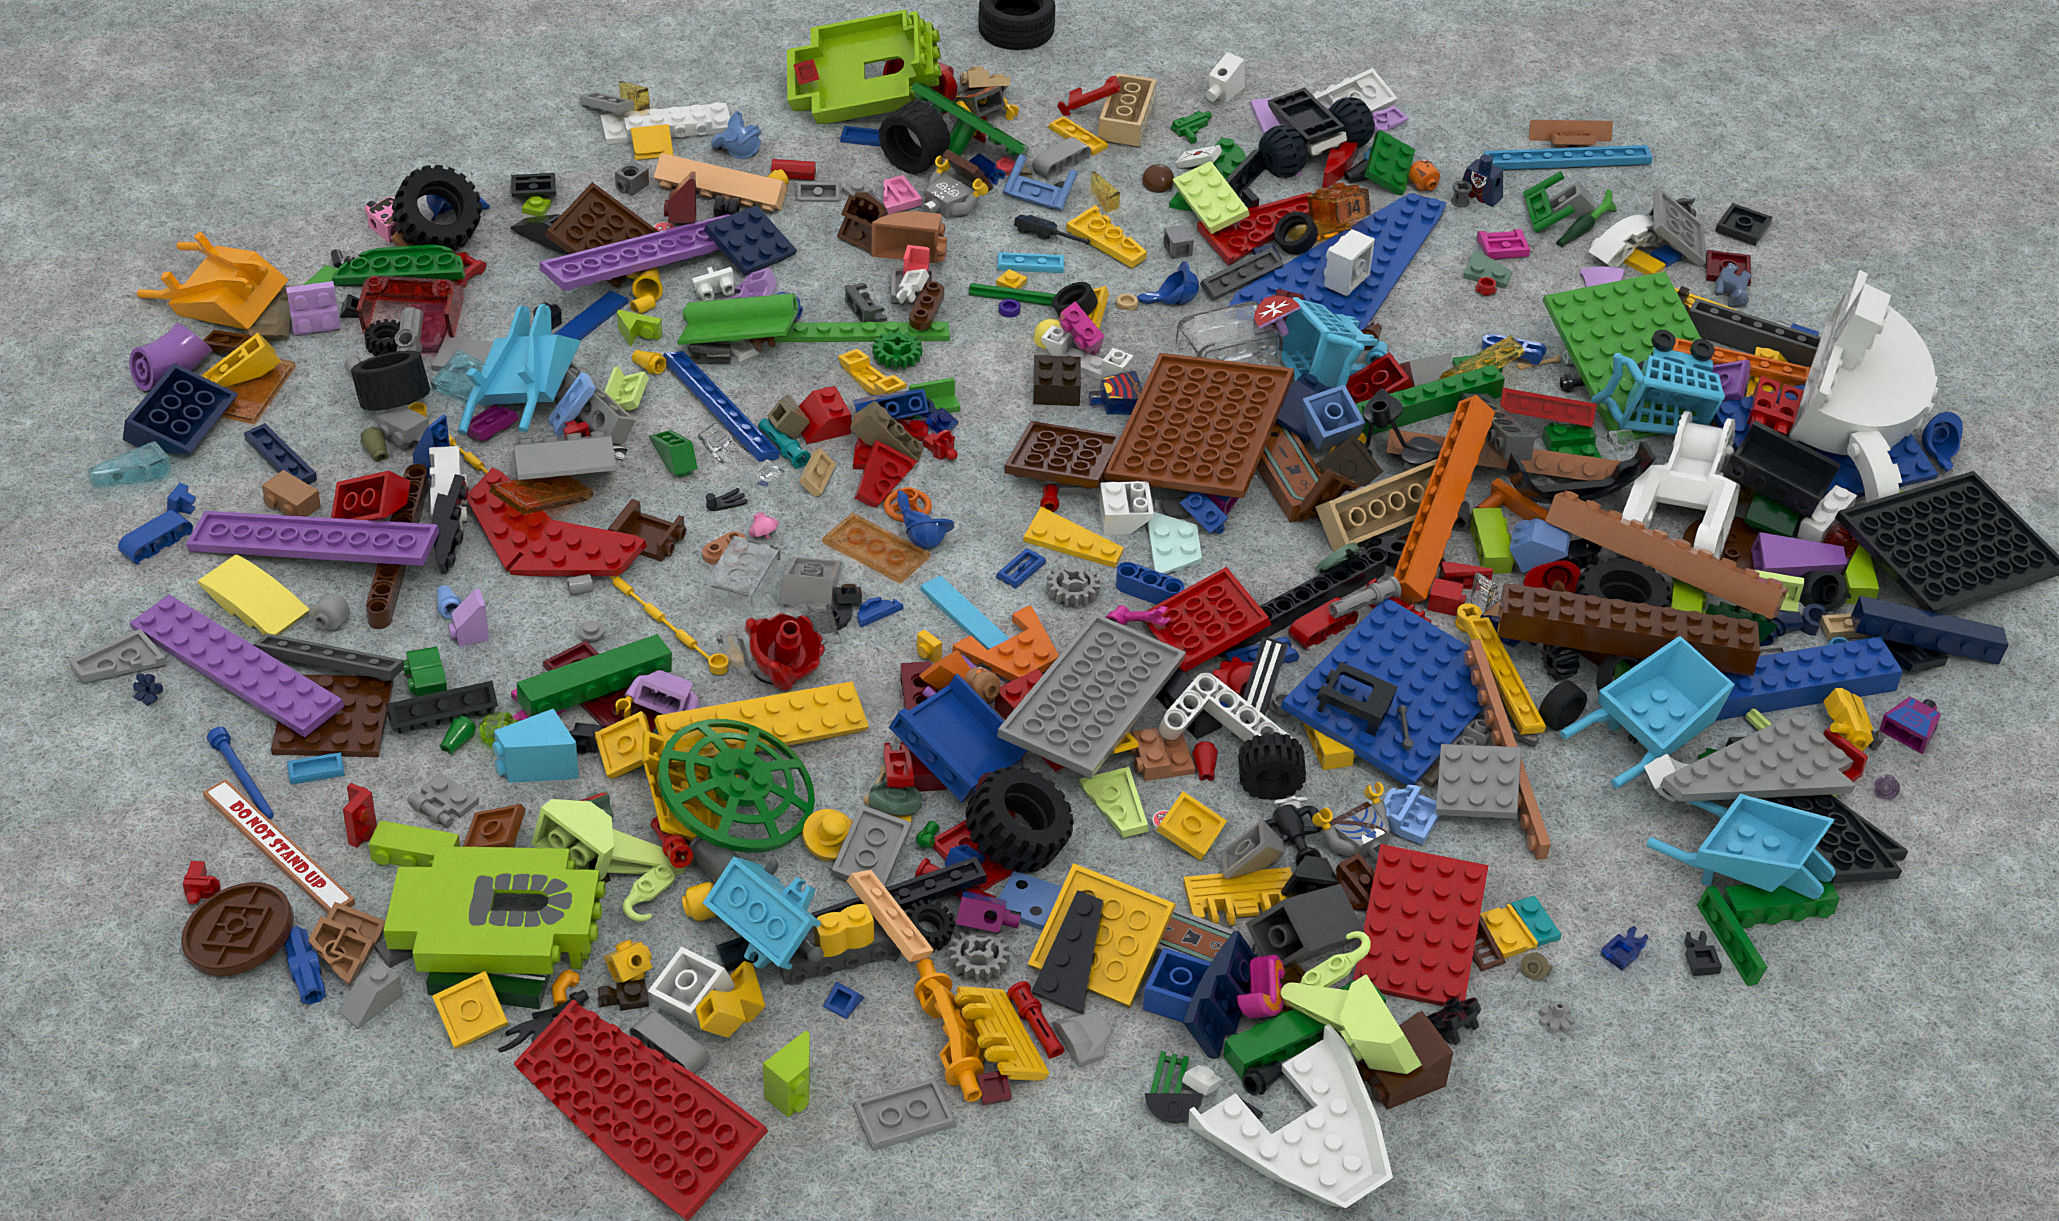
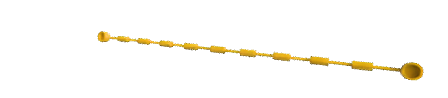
(717, 663)

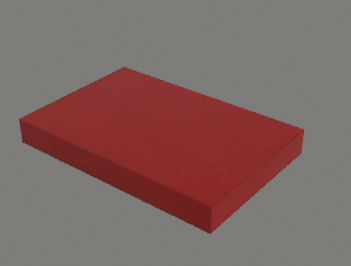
(959, 836)

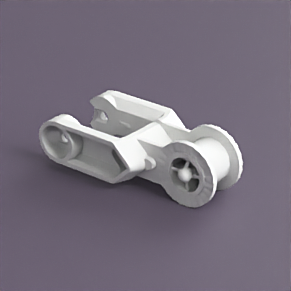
(1693, 481)

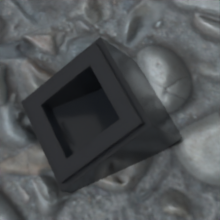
(349, 307)

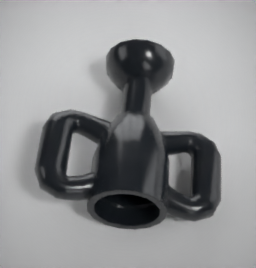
(1292, 828)

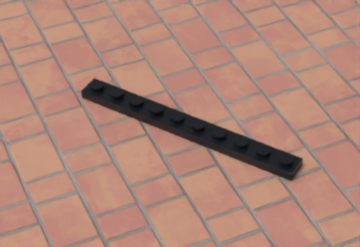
(927, 886)

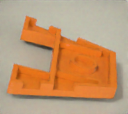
(1017, 655)

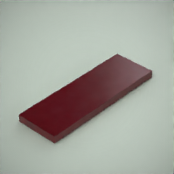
(604, 707)

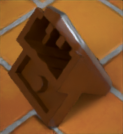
(859, 214)

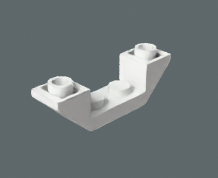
(1060, 344)

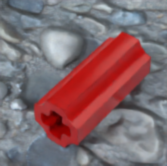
(795, 169)

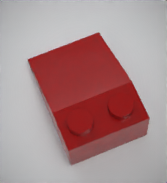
(1382, 373)

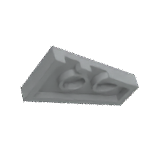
(119, 657)

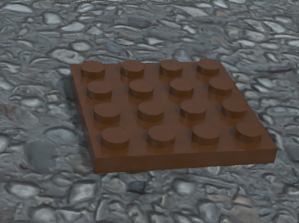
(596, 221)
(1062, 454)
(352, 730)

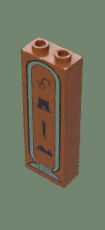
(1288, 471)

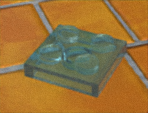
(453, 378)

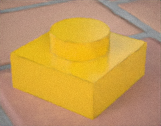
(1011, 280)
(929, 646)

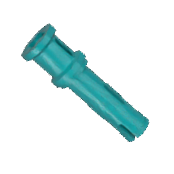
(788, 447)

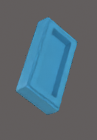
(315, 768)

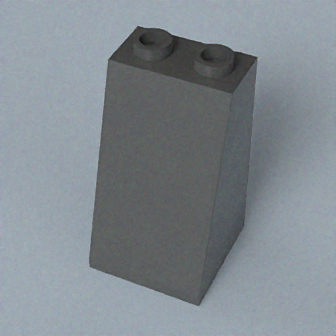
(1305, 925)

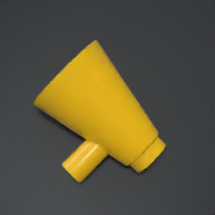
(647, 282)

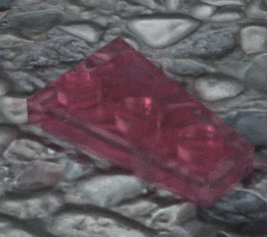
(433, 326)

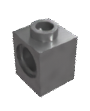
(631, 178)
(1178, 241)

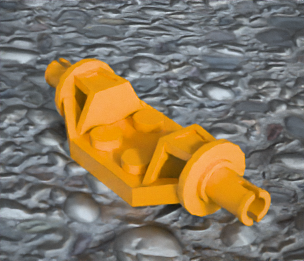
(962, 1054)

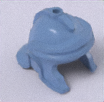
(738, 140)

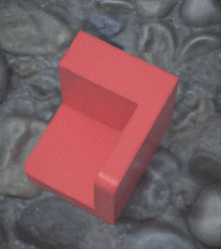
(916, 258)

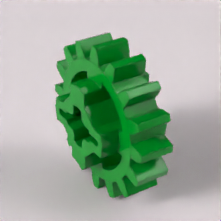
(897, 350)

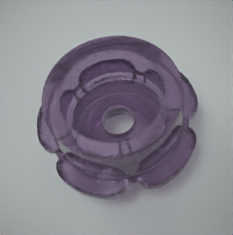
(1893, 787)

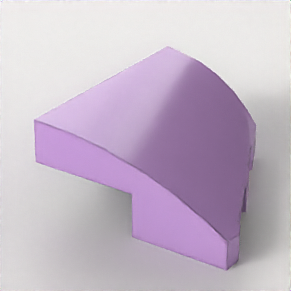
(1601, 275)
(756, 284)

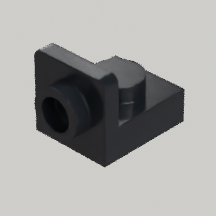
(585, 737)

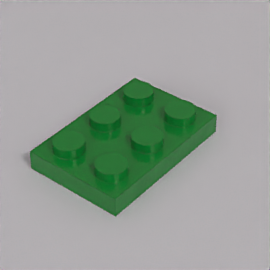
(1389, 163)

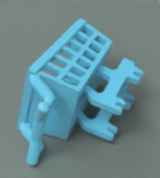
(1329, 341)

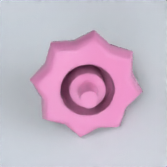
(762, 525)

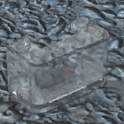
(1229, 335)

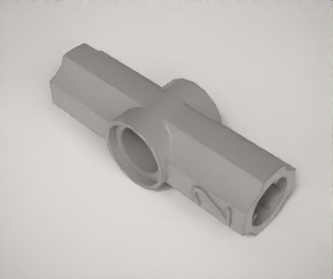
(410, 330)

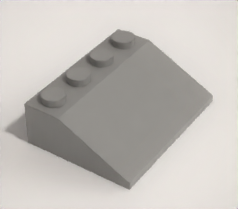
(564, 456)

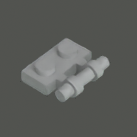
(448, 795)

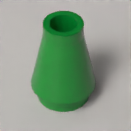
(458, 734)

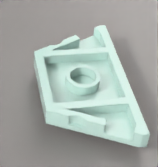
(1173, 544)

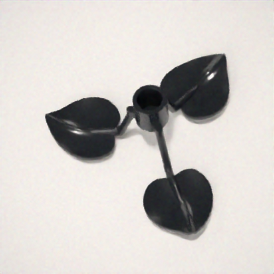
(1381, 412)

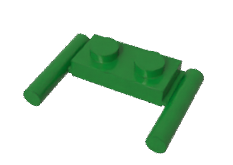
(1540, 205)

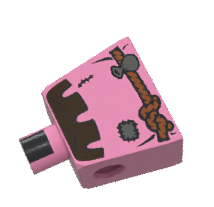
(380, 218)

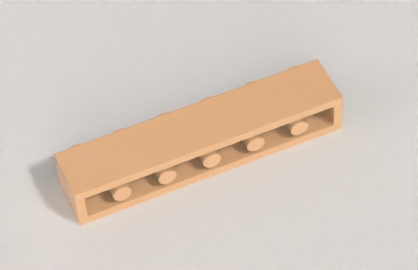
(722, 181)

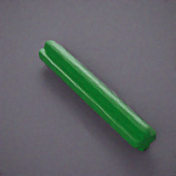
(1010, 293)

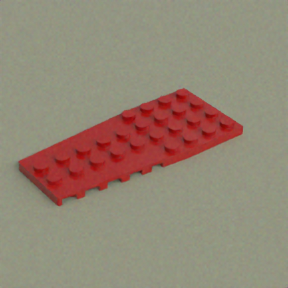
(640, 1108)

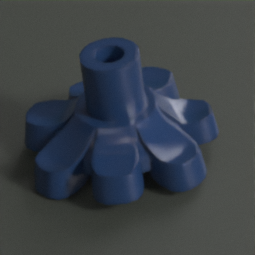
(147, 688)

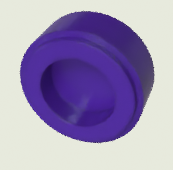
(1009, 308)

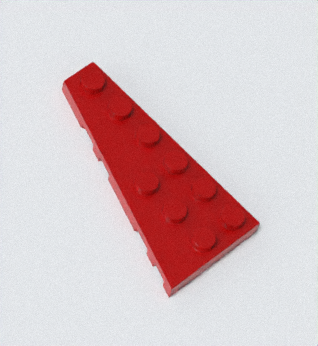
(1253, 231)

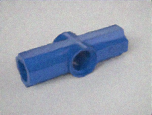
(304, 966)

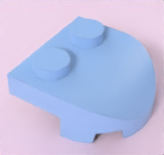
(1410, 813)

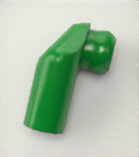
(925, 838)

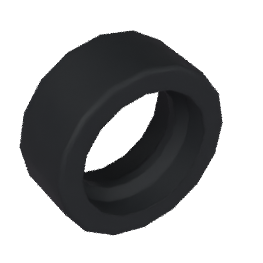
(1289, 221)
(1076, 292)
(1563, 705)

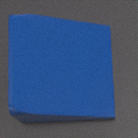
(961, 853)
(842, 1000)

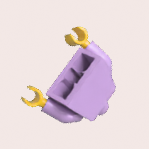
(660, 693)

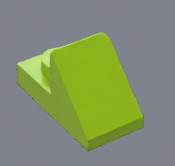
(635, 325)

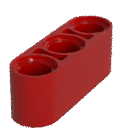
(1319, 624)

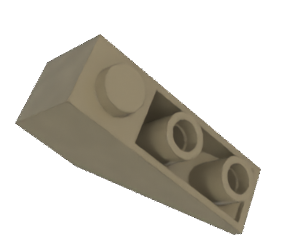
(875, 424)

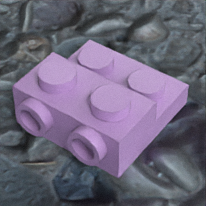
(313, 308)

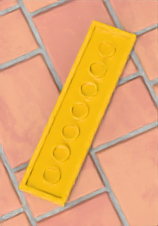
(789, 716)

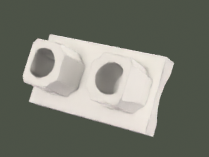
(714, 283)

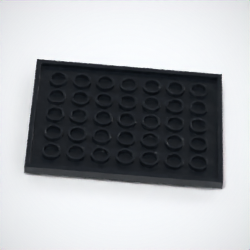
(1951, 542)

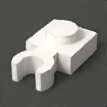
(912, 283)

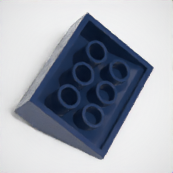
(178, 412)

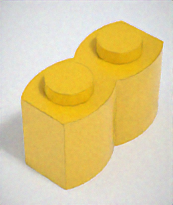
(844, 930)

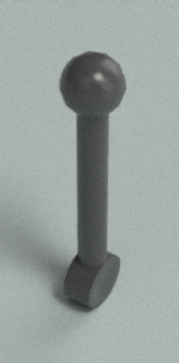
(1407, 743)

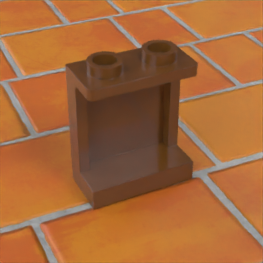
(658, 533)

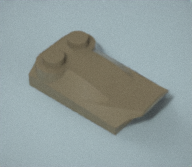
(275, 321)

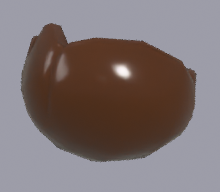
(1158, 178)

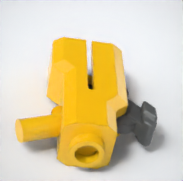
(1852, 719)

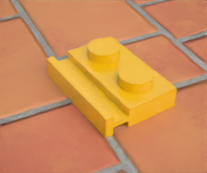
(1509, 931)

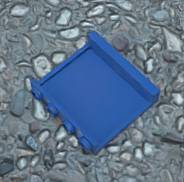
(956, 737)

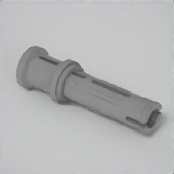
(1373, 594)

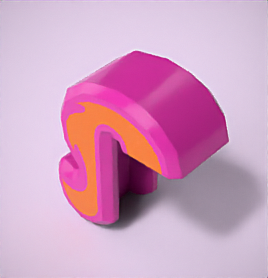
(1265, 988)

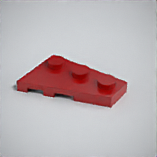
(882, 473)

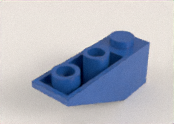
(898, 403)
(434, 436)

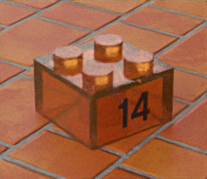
(1339, 204)

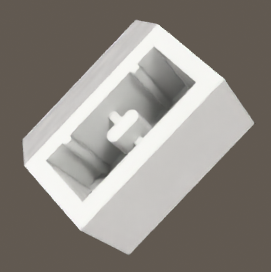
(1124, 506)

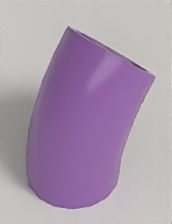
(154, 359)

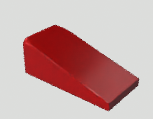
(1462, 573)

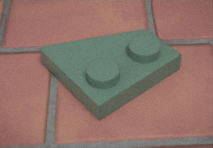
(1484, 266)

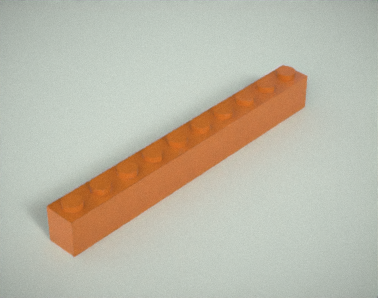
(1443, 499)

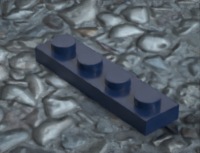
(278, 453)

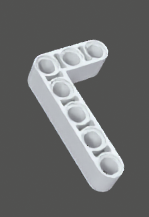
(1210, 702)

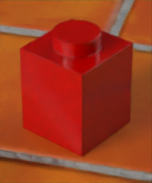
(1446, 597)

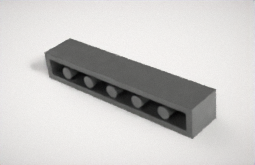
(1749, 332)

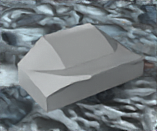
(1084, 1036)

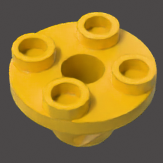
(825, 833)

